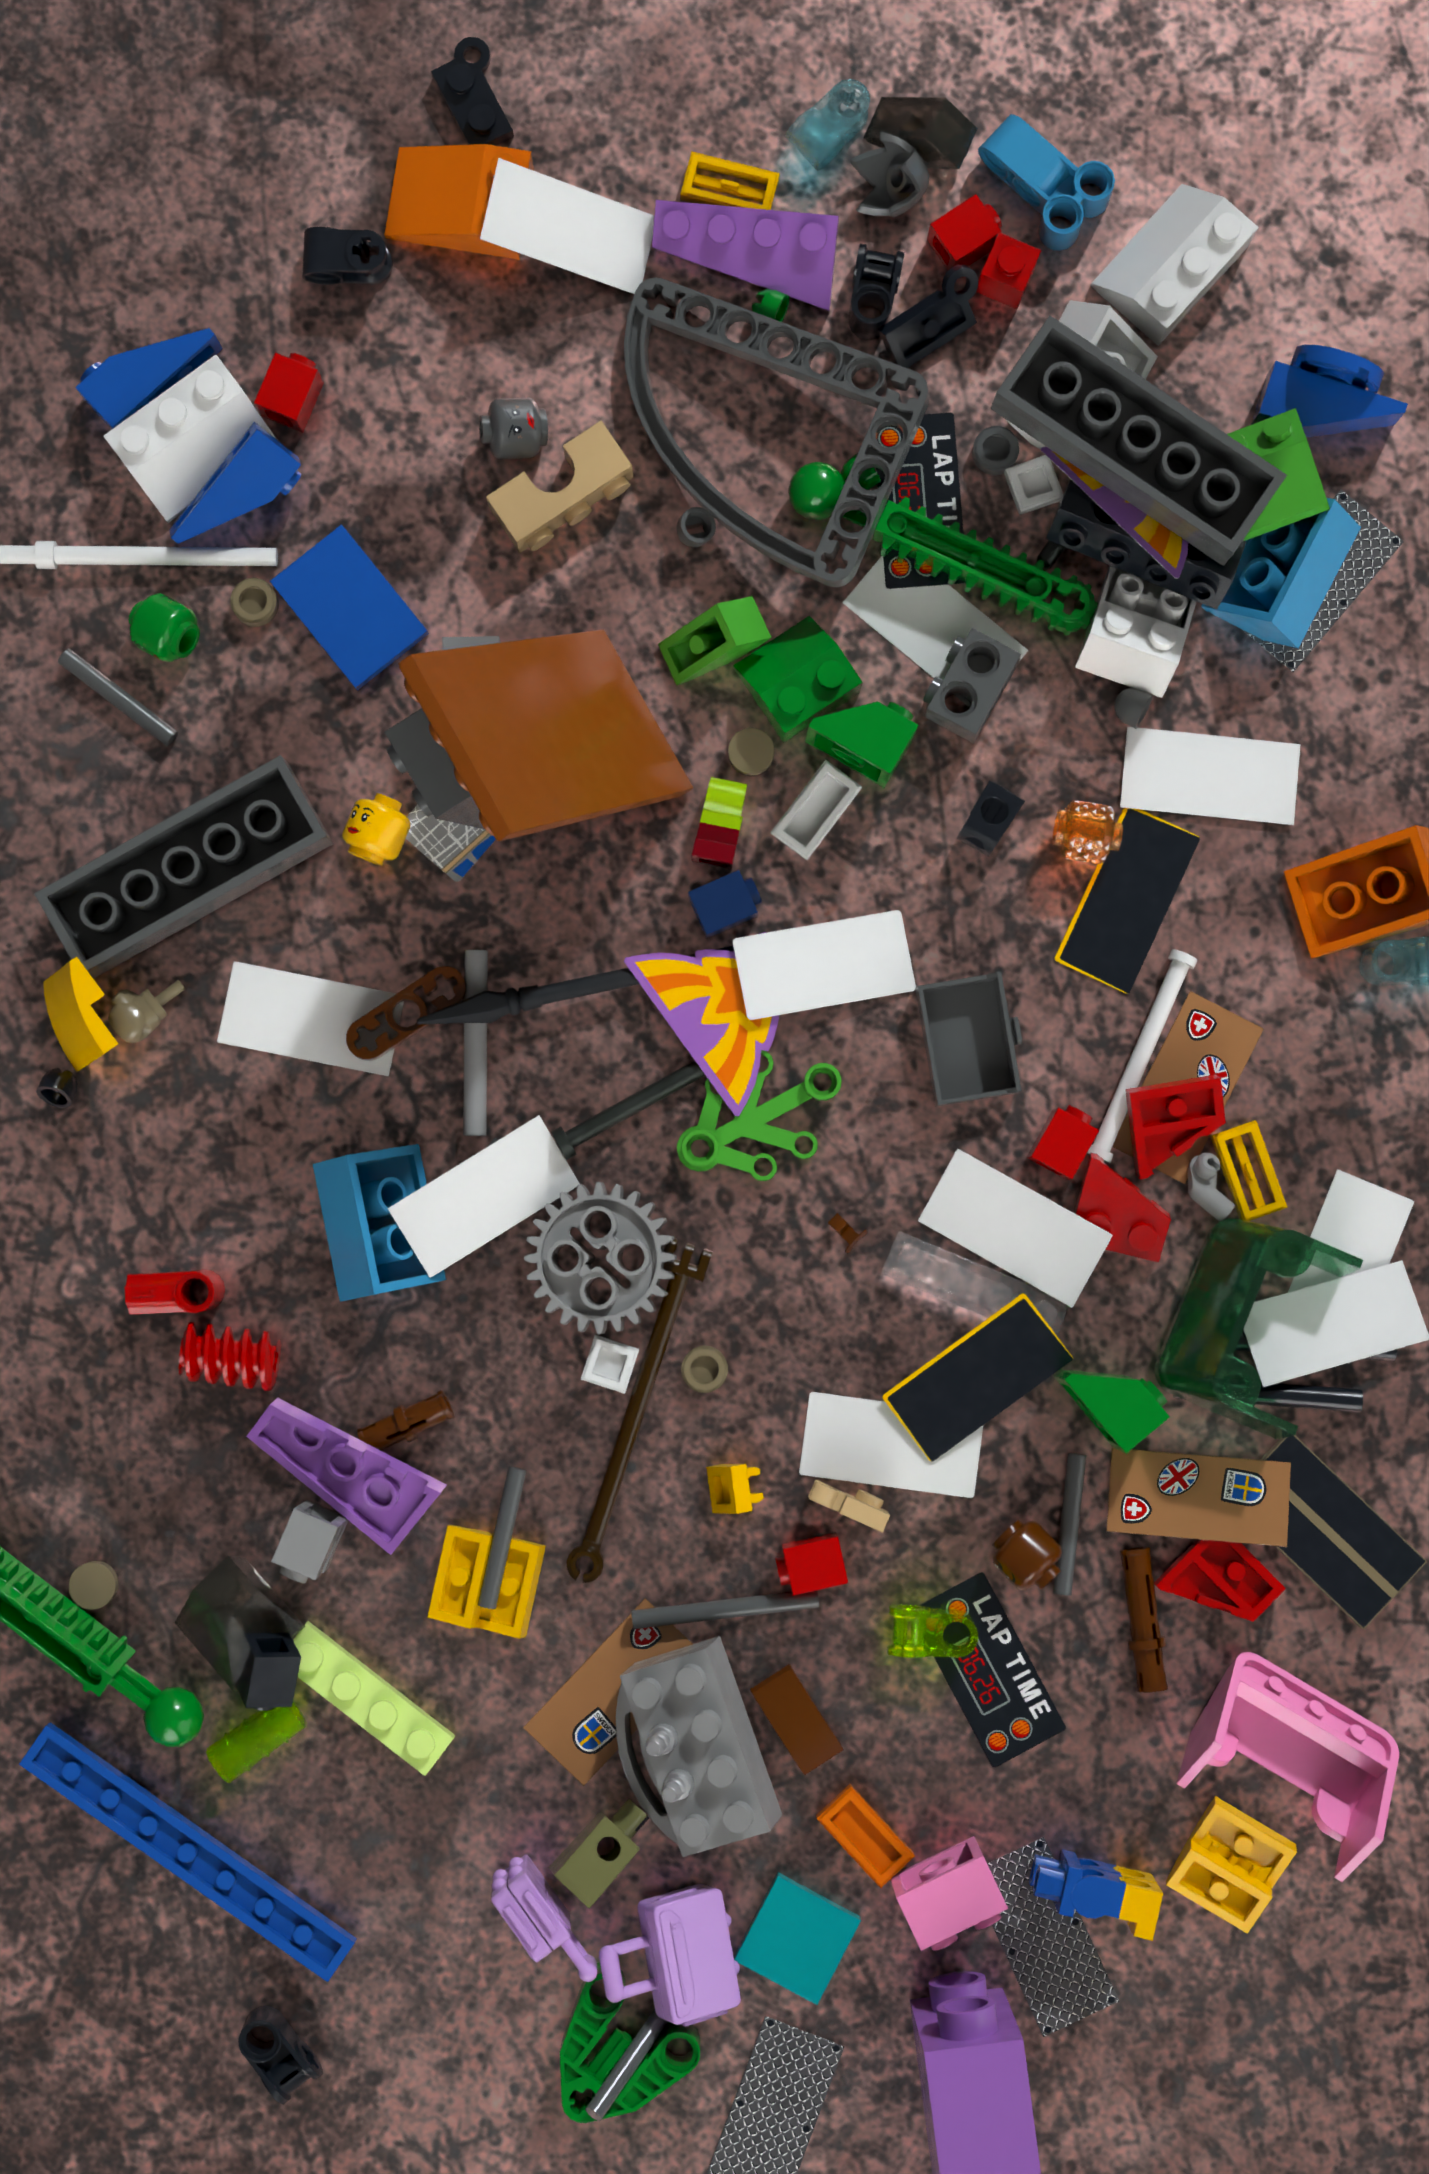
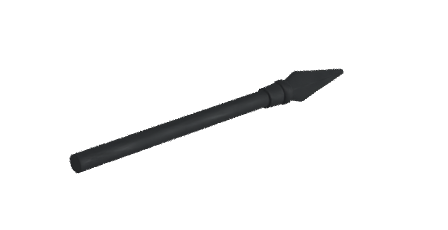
(493, 1005)

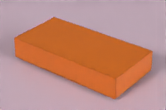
(865, 1835)

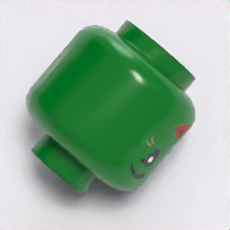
(163, 628)

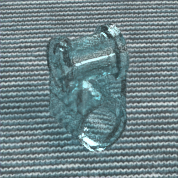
(825, 128)
(1409, 961)

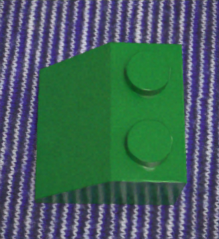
(798, 677)
(865, 738)
(1117, 1405)

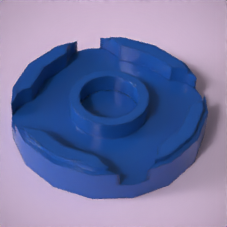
(1338, 366)

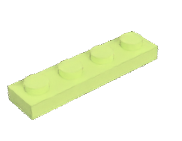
(370, 1700)

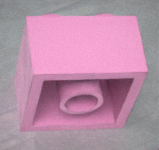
(948, 1895)

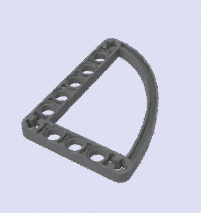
(797, 365)

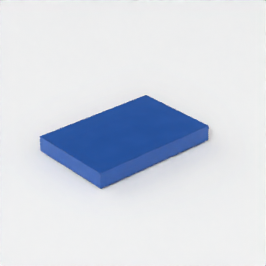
(349, 607)

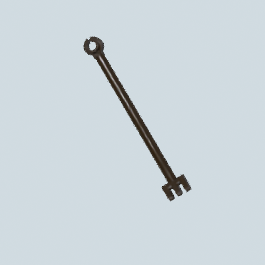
(636, 1407)

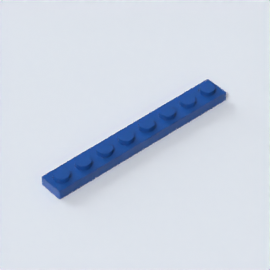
(188, 1851)

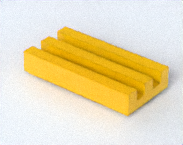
(732, 169)
(1231, 1176)

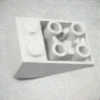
(1136, 633)

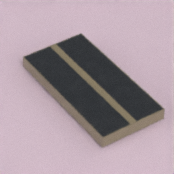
(1341, 1538)

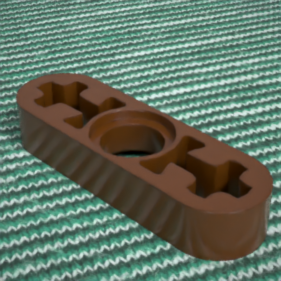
(370, 1022)

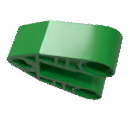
(653, 2075)

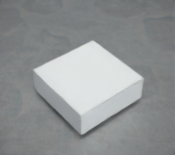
(1033, 484)
(610, 1364)

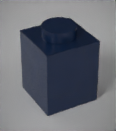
(725, 903)

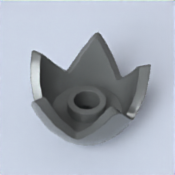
(895, 174)

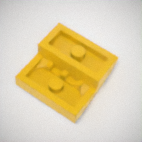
(74, 1021)
(461, 1580)
(1231, 1864)

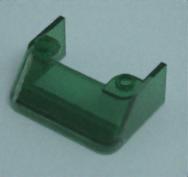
(1214, 1310)

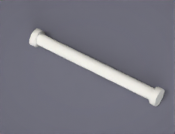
(1142, 1052)

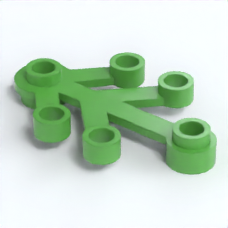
(753, 1124)

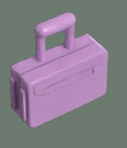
(537, 1915)
(685, 1956)

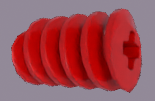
(229, 1357)

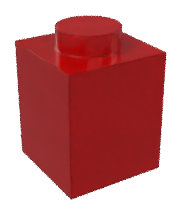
(964, 233)
(1008, 270)
(289, 391)
(1063, 1142)
(812, 1564)

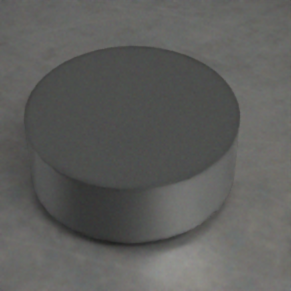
(995, 450)

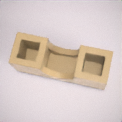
(532, 514)

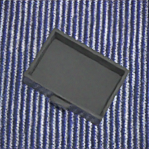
(969, 1039)

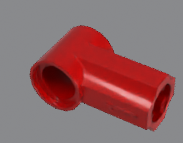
(171, 1292)

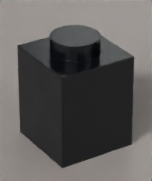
(267, 1670)

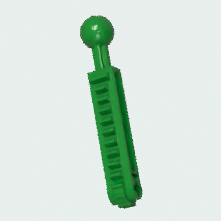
(816, 490)
(91, 1652)

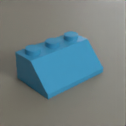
(1288, 576)
(362, 1236)

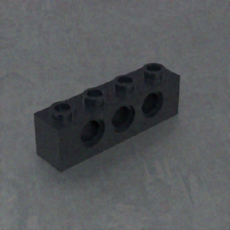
(1091, 531)

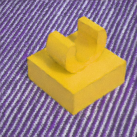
(731, 1489)

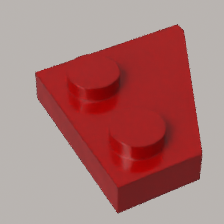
(1171, 1117)
(1119, 1208)
(1222, 1578)

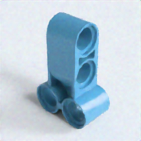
(1046, 179)

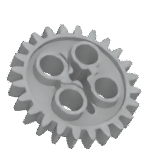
(572, 1288)

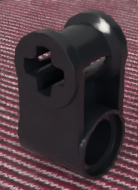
(336, 255)
(874, 285)
(281, 2062)

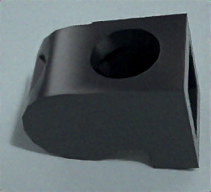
(990, 818)

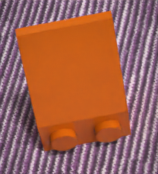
(445, 193)
(1363, 892)

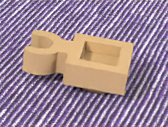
(861, 1508)

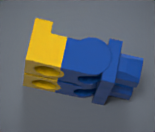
(1098, 1890)

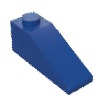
(140, 375)
(1324, 403)
(244, 481)

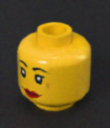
(376, 829)

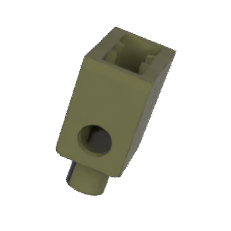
(584, 1869)

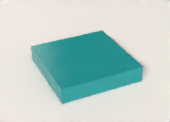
(797, 1938)

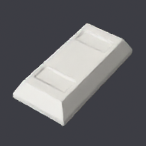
(816, 810)

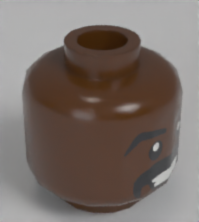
(1027, 1555)

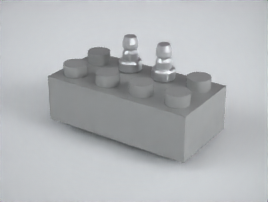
(695, 1749)

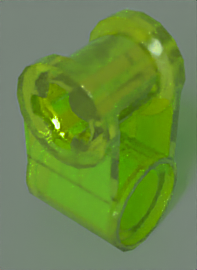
(927, 1632)

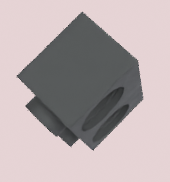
(979, 688)

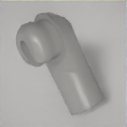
(1203, 1186)

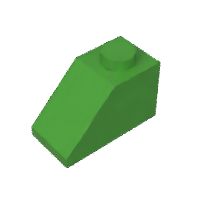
(714, 639)

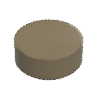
(254, 602)
(751, 751)
(704, 1369)
(93, 1585)

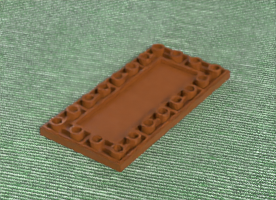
(544, 730)

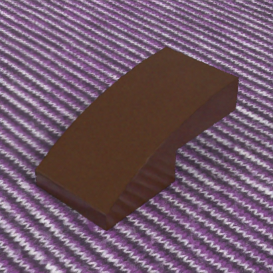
(796, 1719)

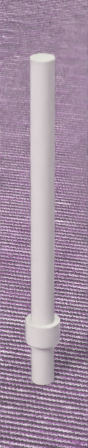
(48, 555)

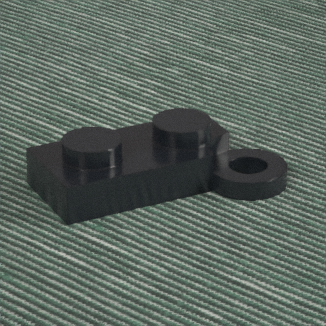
(471, 96)
(931, 320)

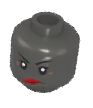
(514, 428)

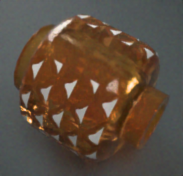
(1086, 832)

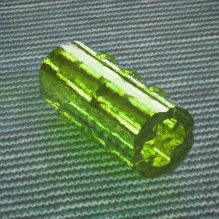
(254, 1740)

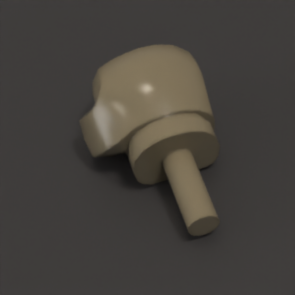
(139, 1015)

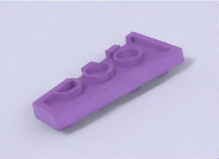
(754, 245)
(353, 1477)

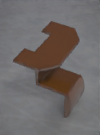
(846, 1231)

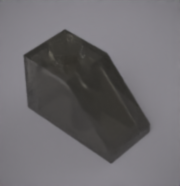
(928, 125)

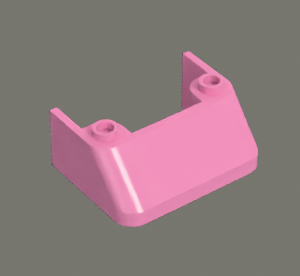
(1307, 1742)

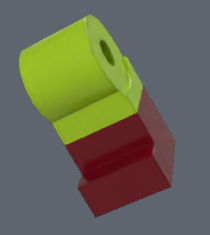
(720, 823)

